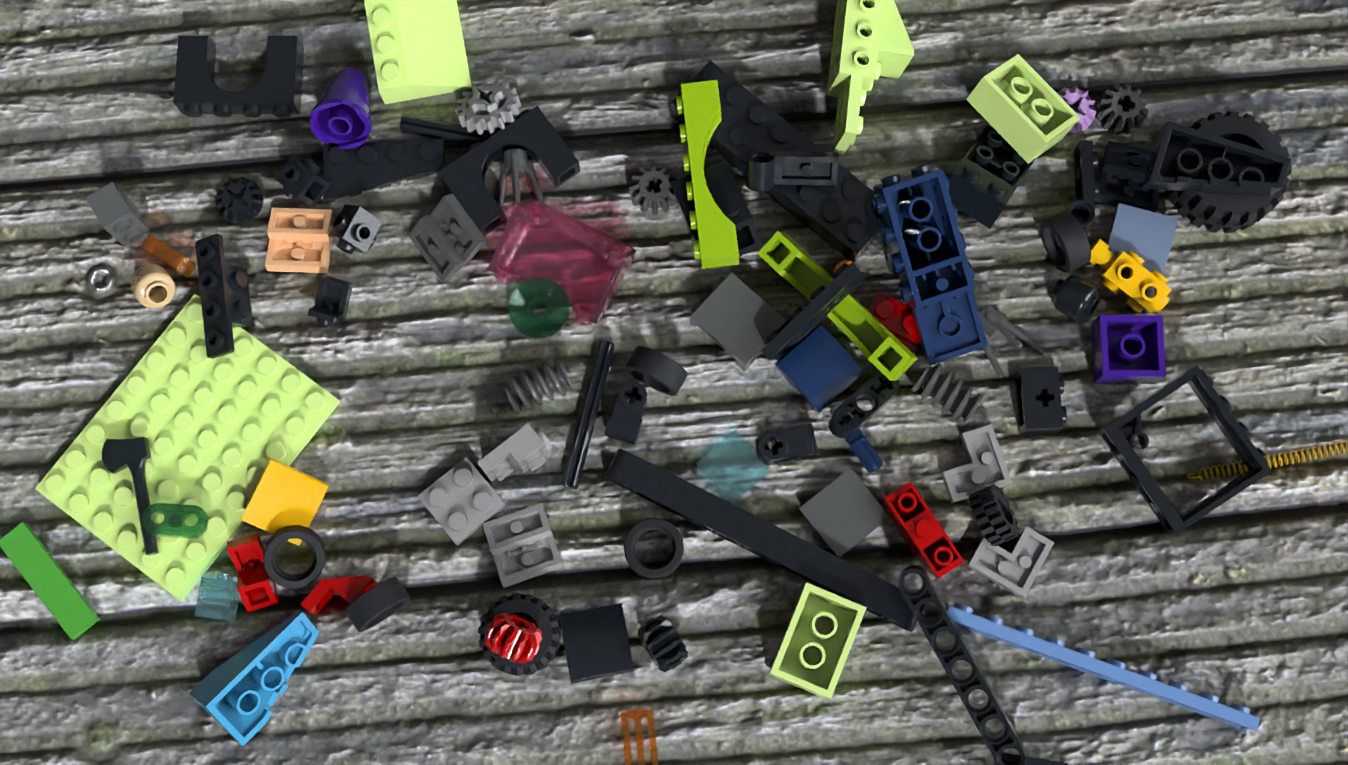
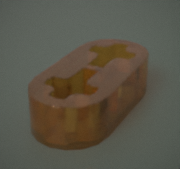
(168, 256)

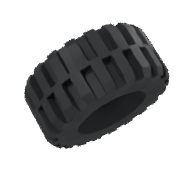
(1232, 210)

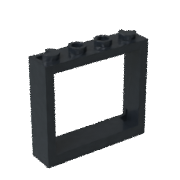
(1234, 431)

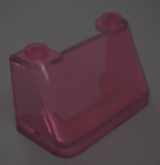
(563, 250)

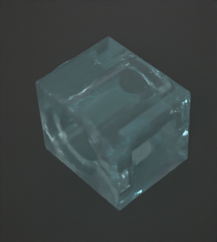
(217, 598)

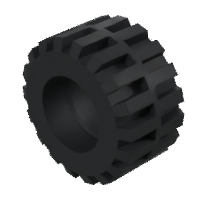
(546, 621)

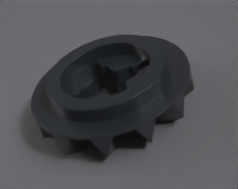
(239, 212)

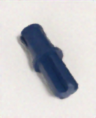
(862, 448)

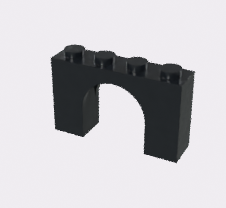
(275, 93)
(528, 132)

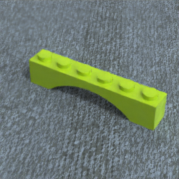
(716, 233)
(850, 316)

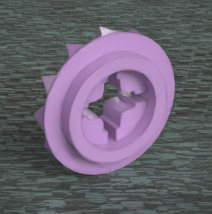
(1086, 107)

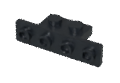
(223, 296)

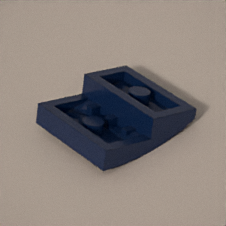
(819, 368)

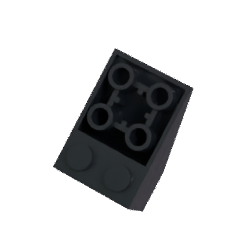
(987, 177)
(729, 200)

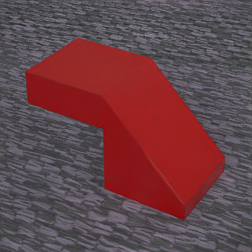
(252, 579)
(347, 587)

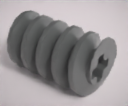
(537, 385)
(948, 393)

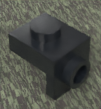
(331, 300)

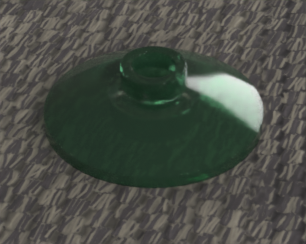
(535, 294)

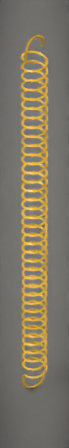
(1279, 458)

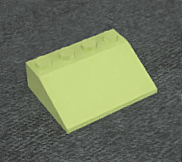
(417, 48)

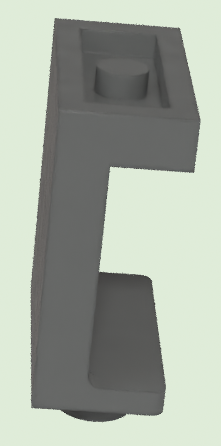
(736, 319)

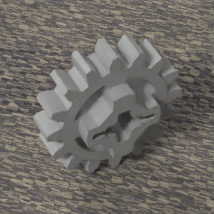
(488, 107)

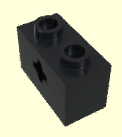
(1032, 415)

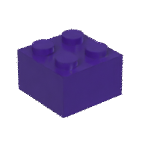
(1128, 349)

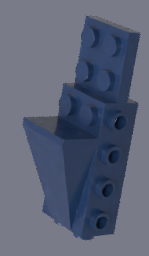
(930, 261)

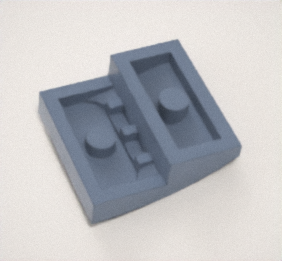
(1143, 233)

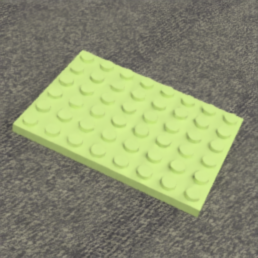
(208, 442)

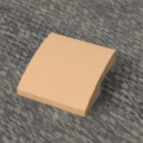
(299, 240)

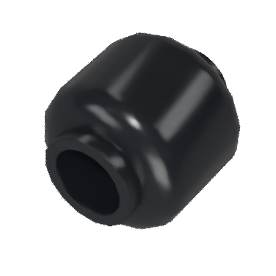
(1075, 297)

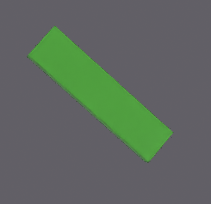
(48, 580)

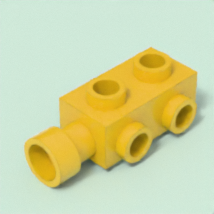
(1136, 283)

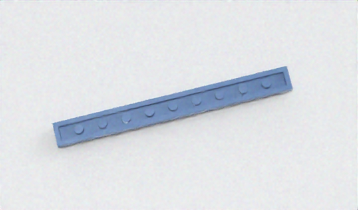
(1112, 670)

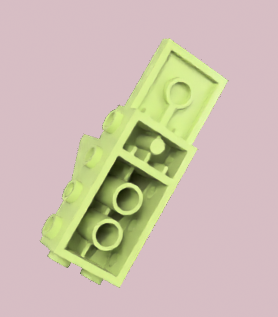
(865, 45)

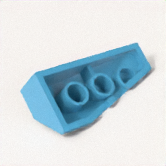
(248, 683)

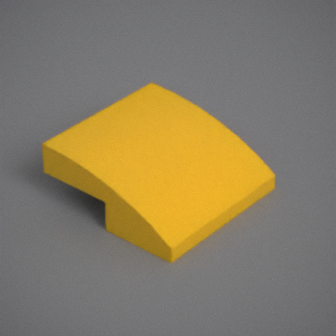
(284, 499)

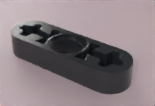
(861, 416)

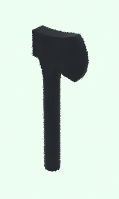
(132, 453)

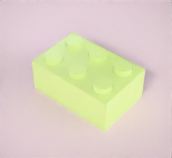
(1023, 108)
(817, 641)

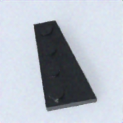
(379, 165)

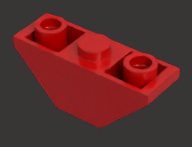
(922, 531)

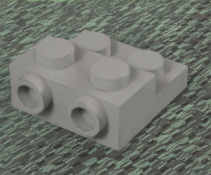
(524, 447)

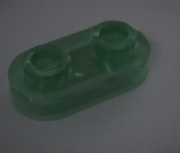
(174, 520)

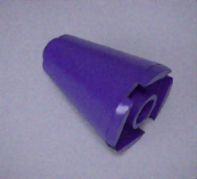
(343, 111)

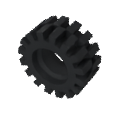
(993, 515)

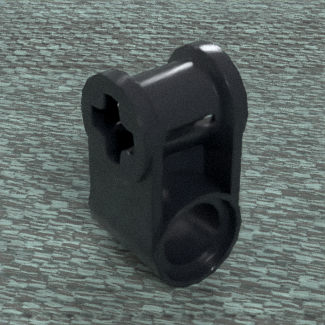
(627, 418)
(794, 445)

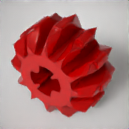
(513, 637)

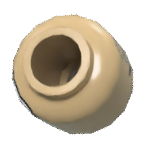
(153, 286)

